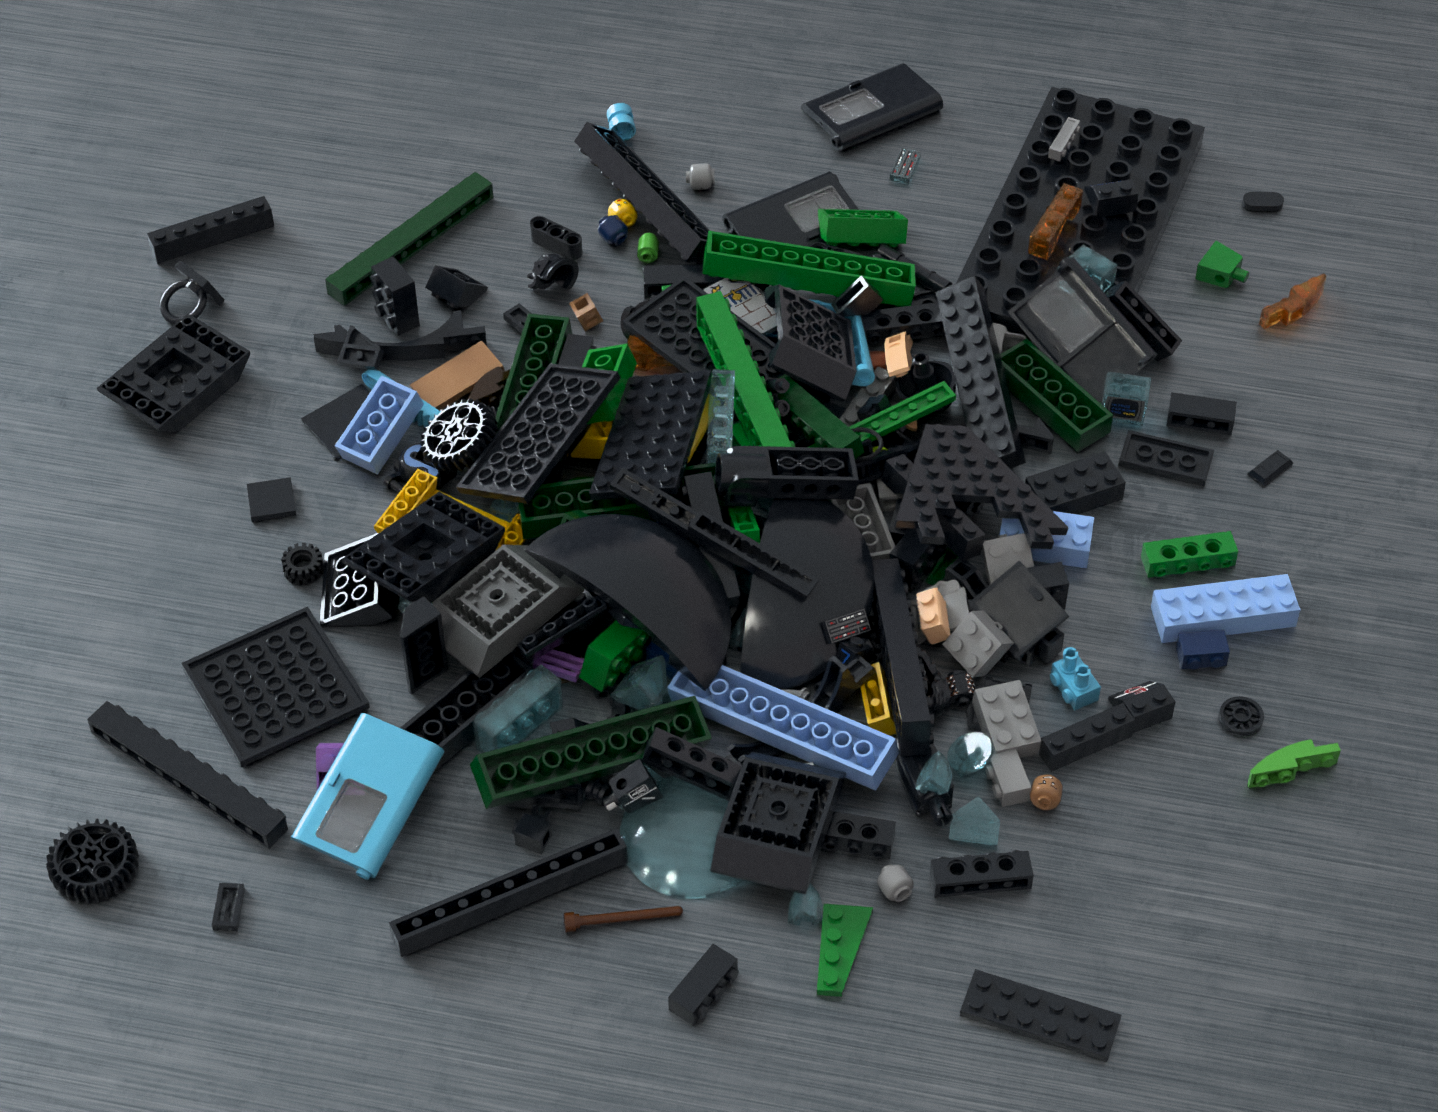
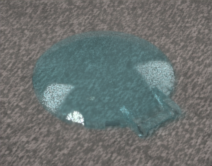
(675, 840)

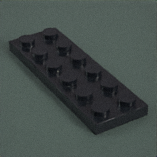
(1040, 1015)

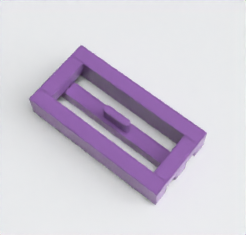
(561, 661)

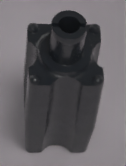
(938, 805)

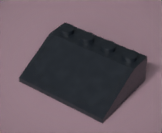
(349, 595)

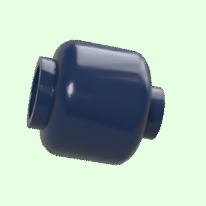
(612, 230)

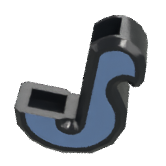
(411, 460)

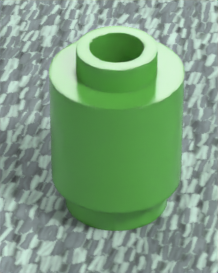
(648, 248)

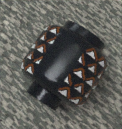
(961, 687)

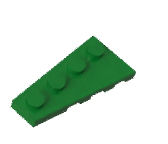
(840, 942)

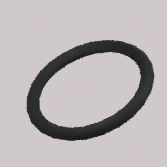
(877, 435)

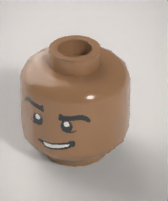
(1046, 792)

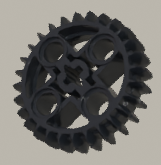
(458, 435)
(93, 862)

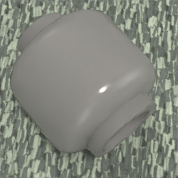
(700, 176)
(895, 882)

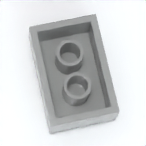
(1007, 718)

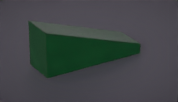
(938, 572)

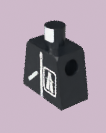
(632, 789)

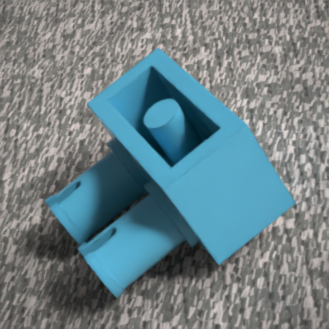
(1074, 680)

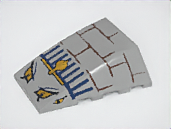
(747, 303)

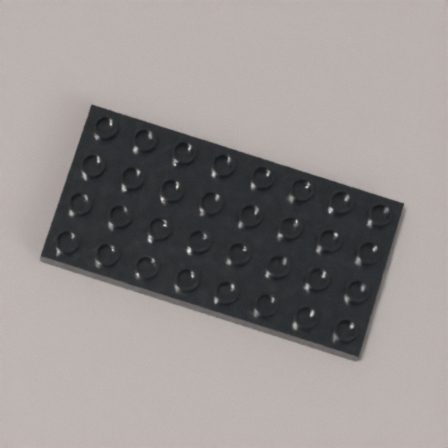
(1111, 147)

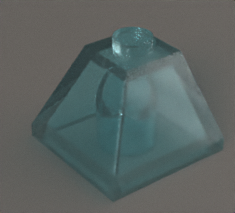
(643, 684)

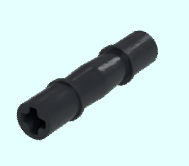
(926, 277)

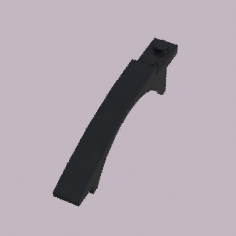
(448, 337)
(835, 687)

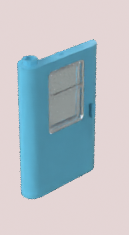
(372, 799)

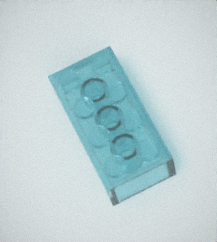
(519, 711)

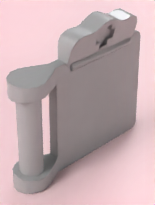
(956, 605)

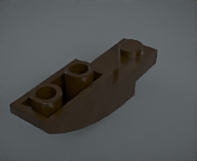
(490, 387)

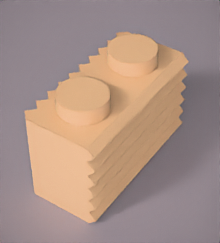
(933, 615)

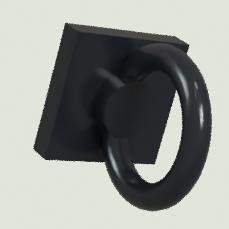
(197, 285)

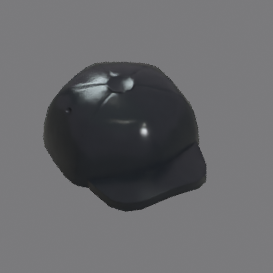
(924, 375)

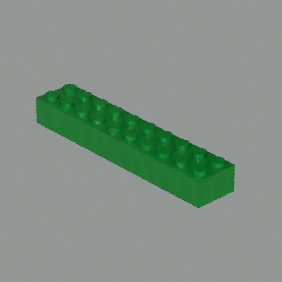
(805, 267)
(728, 352)

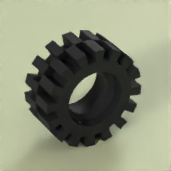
(299, 554)

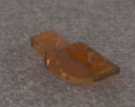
(1299, 303)

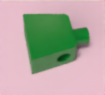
(1221, 266)

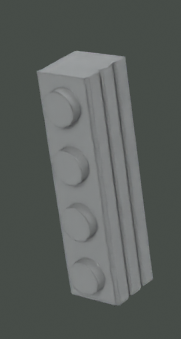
(1064, 139)

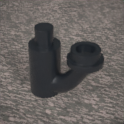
(776, 387)

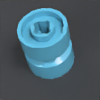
(621, 120)

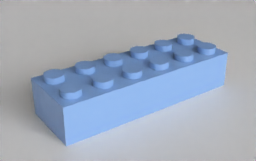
(1226, 606)

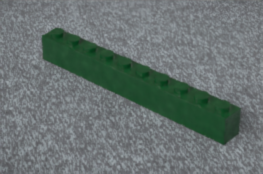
(411, 236)

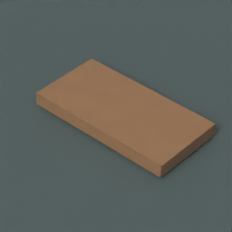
(456, 376)

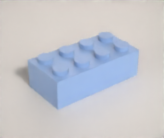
(379, 424)
(1069, 549)

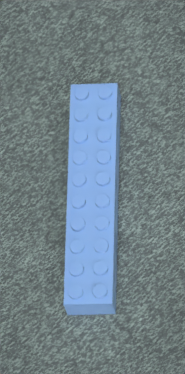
(792, 725)

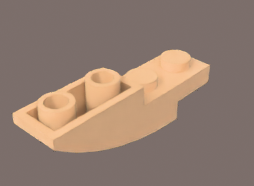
(898, 354)

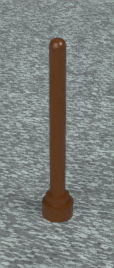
(574, 921)

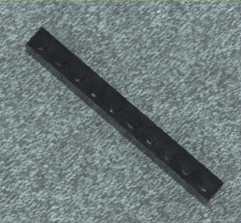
(188, 774)
(508, 892)

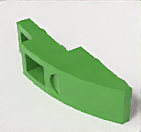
(1285, 762)

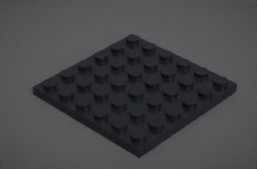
(275, 686)

